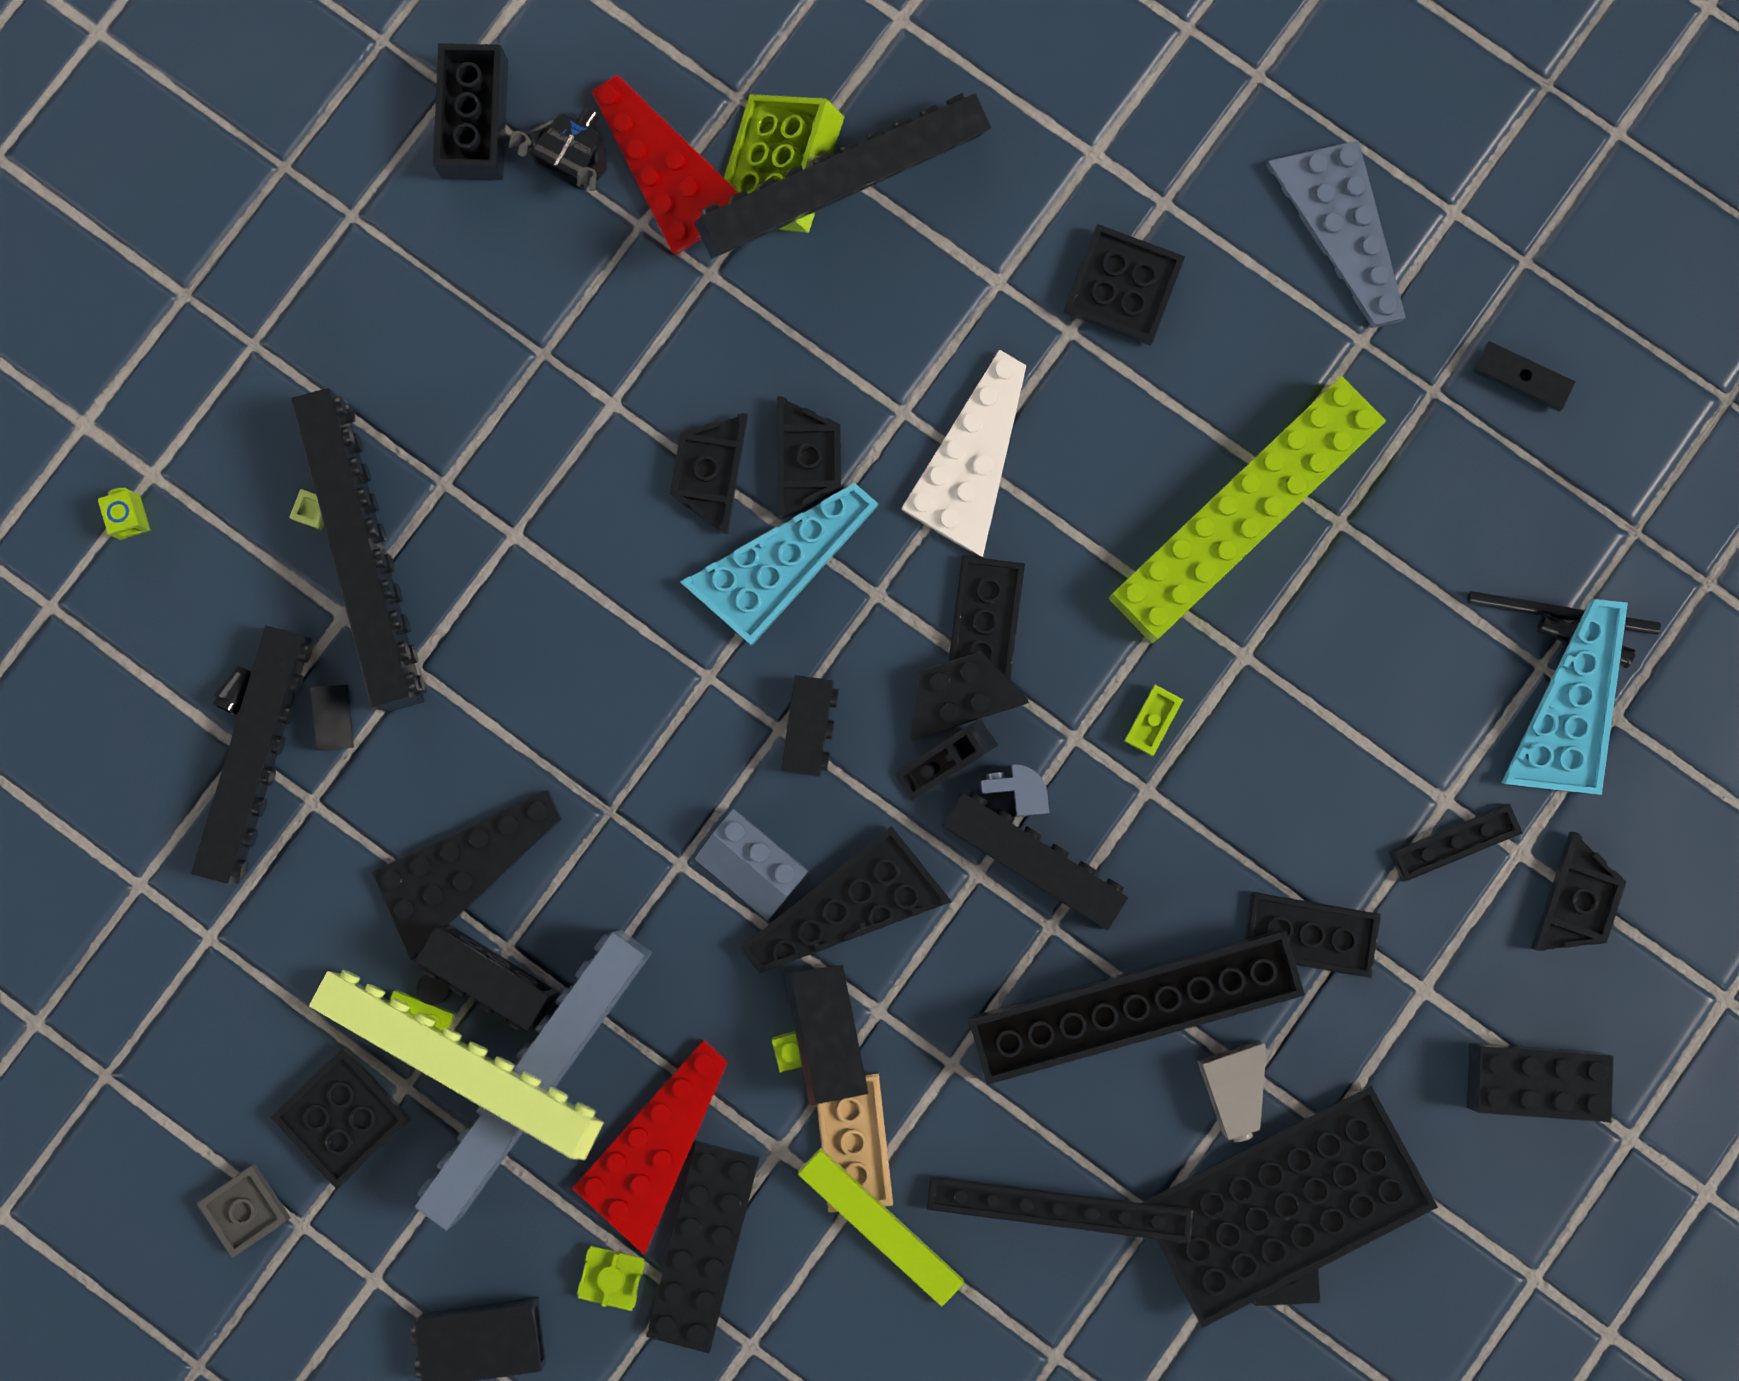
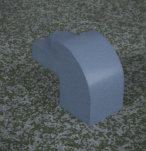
(1027, 787)

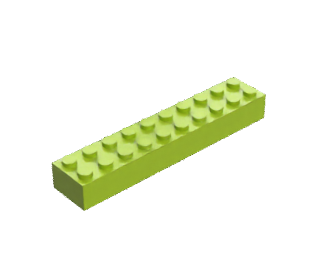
(1246, 509)

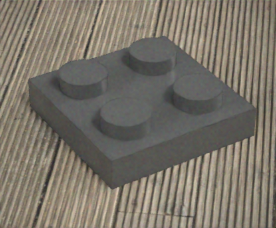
(243, 1210)

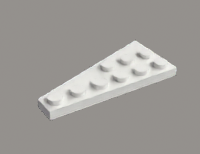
(964, 475)

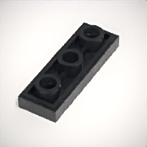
(1540, 384)

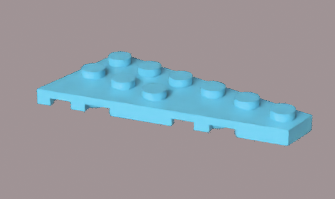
(770, 571)
(1573, 722)

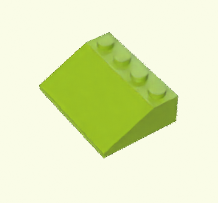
(779, 136)

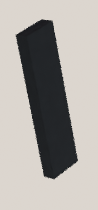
(1455, 842)

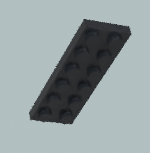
(703, 1247)

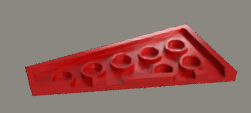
(666, 167)
(643, 1163)

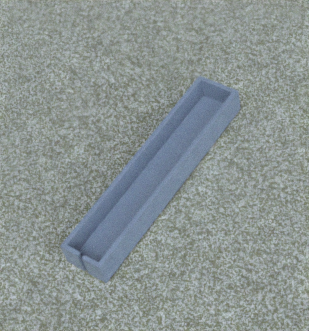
(548, 1058)

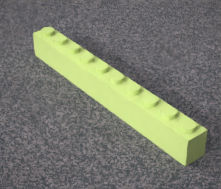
(458, 1065)

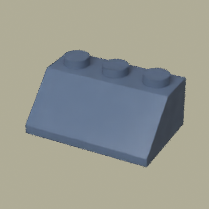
(751, 864)

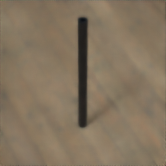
(1554, 610)

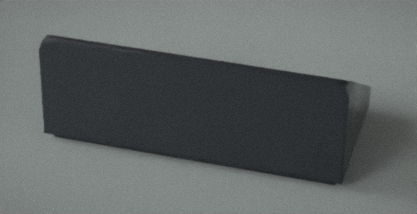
(331, 717)

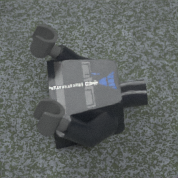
(567, 147)

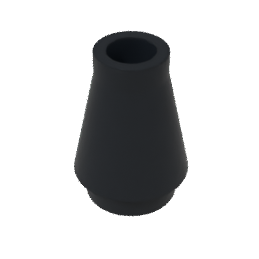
(232, 692)

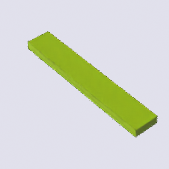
(881, 1227)

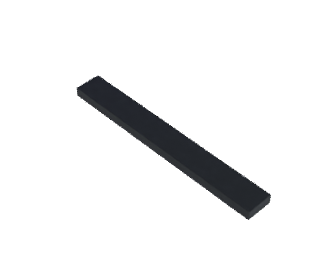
(1060, 1209)

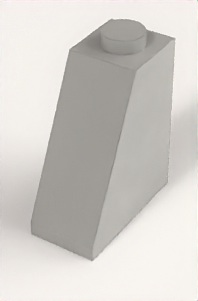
(1236, 1088)

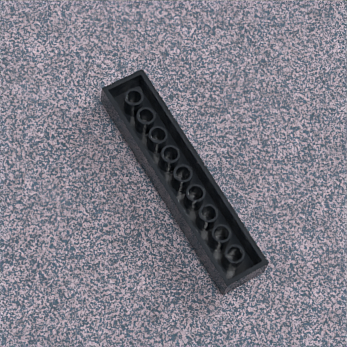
(359, 550)
(1136, 1006)

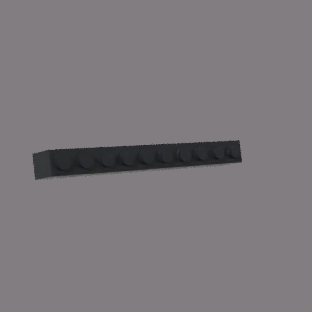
(842, 175)

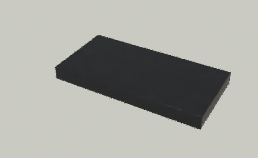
(987, 610)
(1318, 933)
(826, 1034)

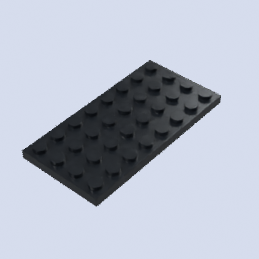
(1292, 1205)

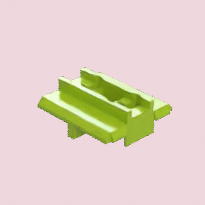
(611, 1278)

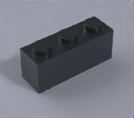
(809, 726)

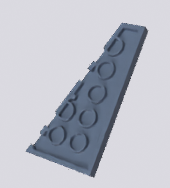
(1342, 217)

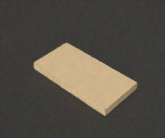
(856, 1139)

